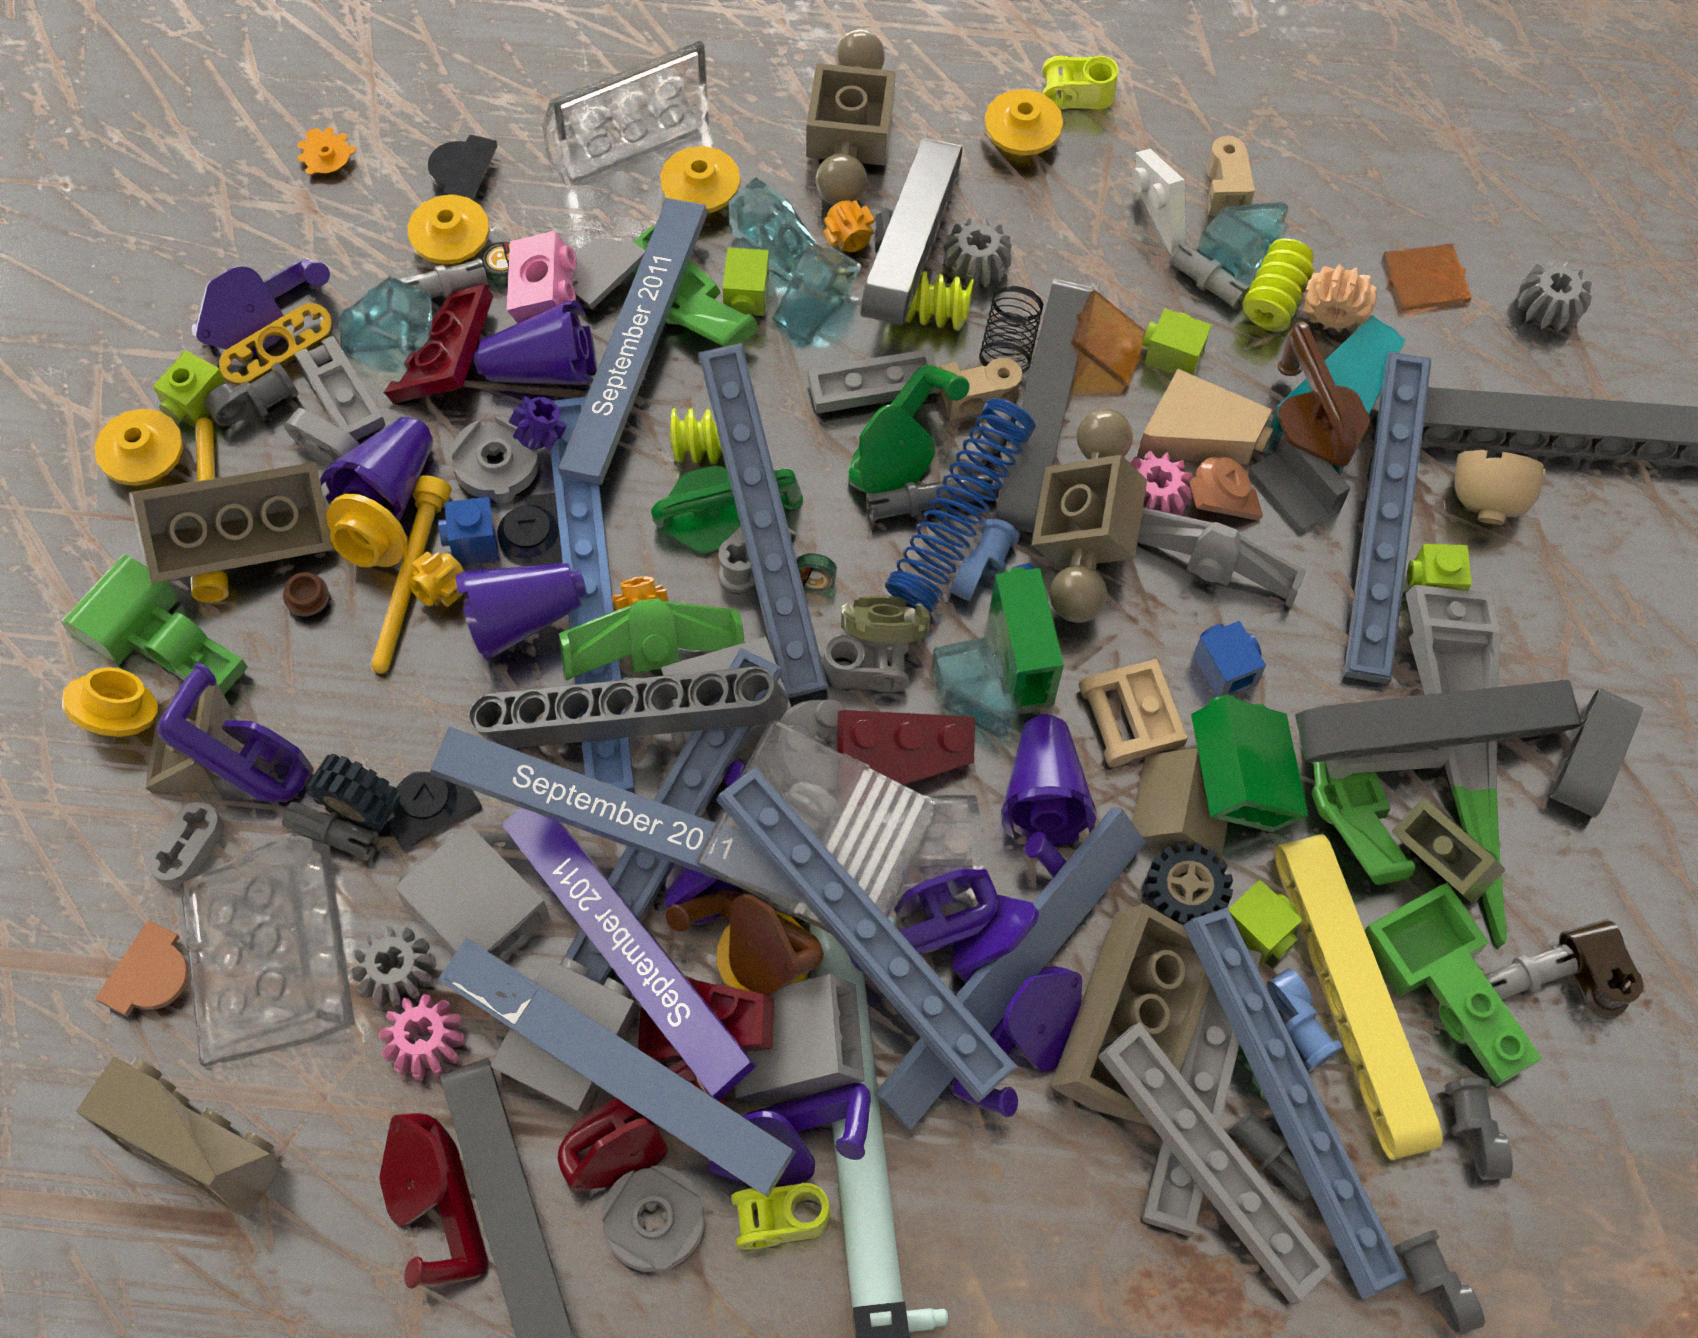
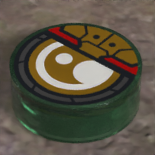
(496, 262)
(816, 572)

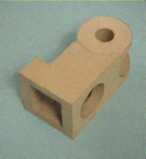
(1230, 175)
(996, 380)

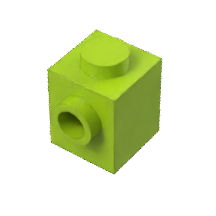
(746, 280)
(1176, 342)
(185, 388)
(1441, 567)
(1266, 921)

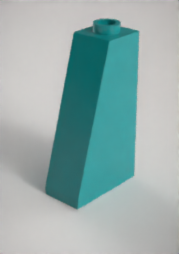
(1357, 366)

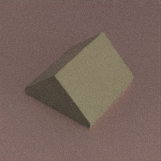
(174, 771)
(1174, 804)

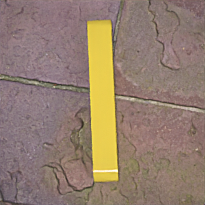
(1358, 998)

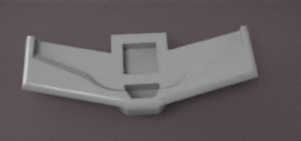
(1220, 551)

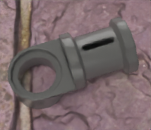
(232, 402)
(1474, 1120)
(1432, 1274)

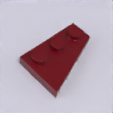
(448, 351)
(906, 744)
(743, 1012)

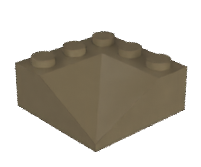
(153, 1124)

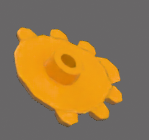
(324, 151)

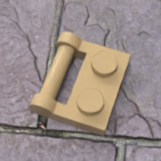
(1147, 708)

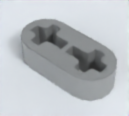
(319, 435)
(185, 844)

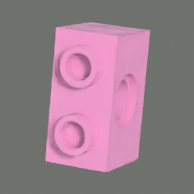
(539, 275)

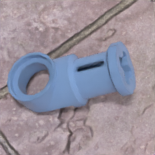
(987, 558)
(1306, 1032)

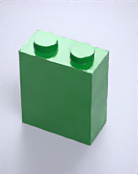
(1025, 637)
(1248, 764)

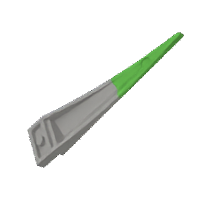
(1455, 651)

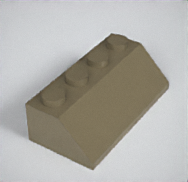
(231, 521)
(1141, 976)

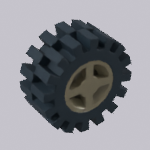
(353, 792)
(1194, 875)

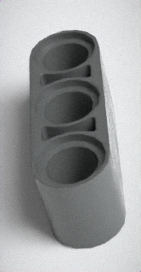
(1596, 752)

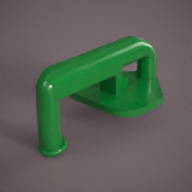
(893, 444)
(703, 509)

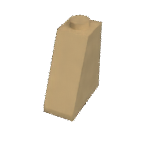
(1205, 422)

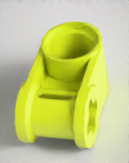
(1084, 82)
(776, 1216)

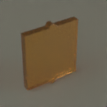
(1427, 277)
(1108, 337)

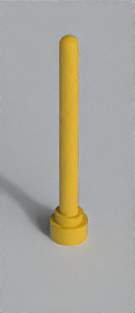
(430, 497)
(214, 585)

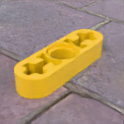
(295, 318)

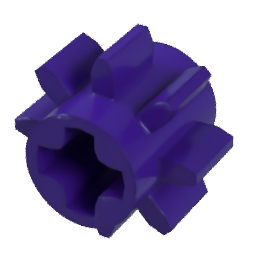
(537, 423)

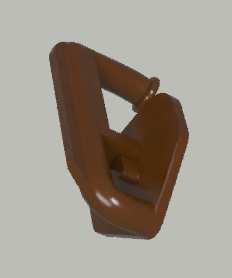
(1330, 417)
(762, 945)

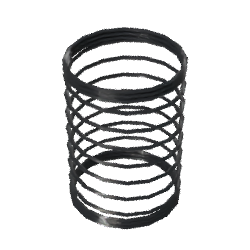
(1031, 294)

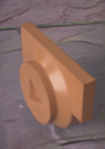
(1225, 488)
(148, 973)

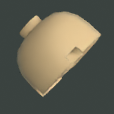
(1497, 485)

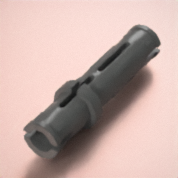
(914, 499)

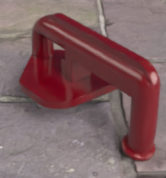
(620, 1142)
(425, 1171)

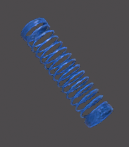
(900, 580)

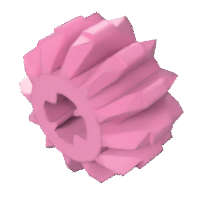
(1167, 483)
(421, 1054)

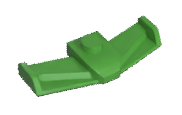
(699, 311)
(650, 634)
(1355, 809)

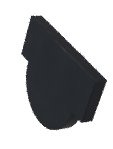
(461, 165)
(532, 531)
(428, 807)

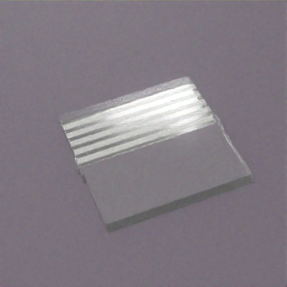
(853, 810)

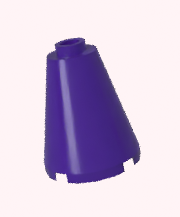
(541, 350)
(383, 466)
(517, 602)
(1047, 785)

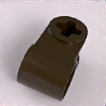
(1603, 967)

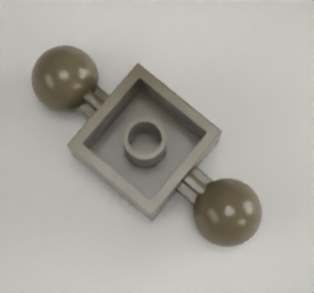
(850, 116)
(1090, 514)

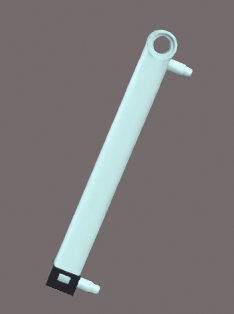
(866, 1194)

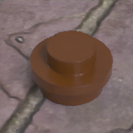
(305, 594)

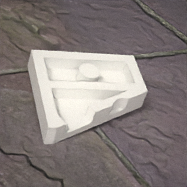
(1163, 195)

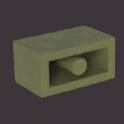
(1448, 850)

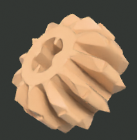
(1339, 298)

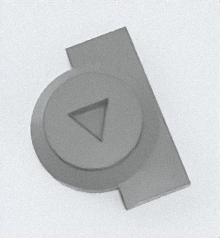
(603, 267)

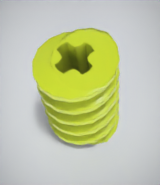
(1279, 284)
(941, 302)
(694, 437)

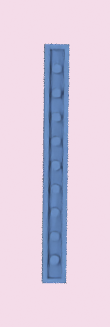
(585, 549)

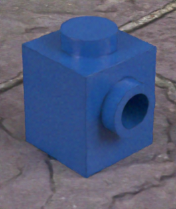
(470, 531)
(1229, 658)

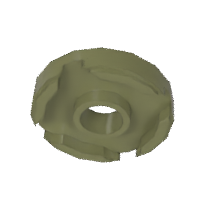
(885, 620)

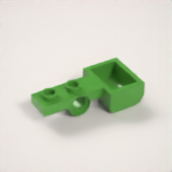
(132, 613)
(1435, 945)

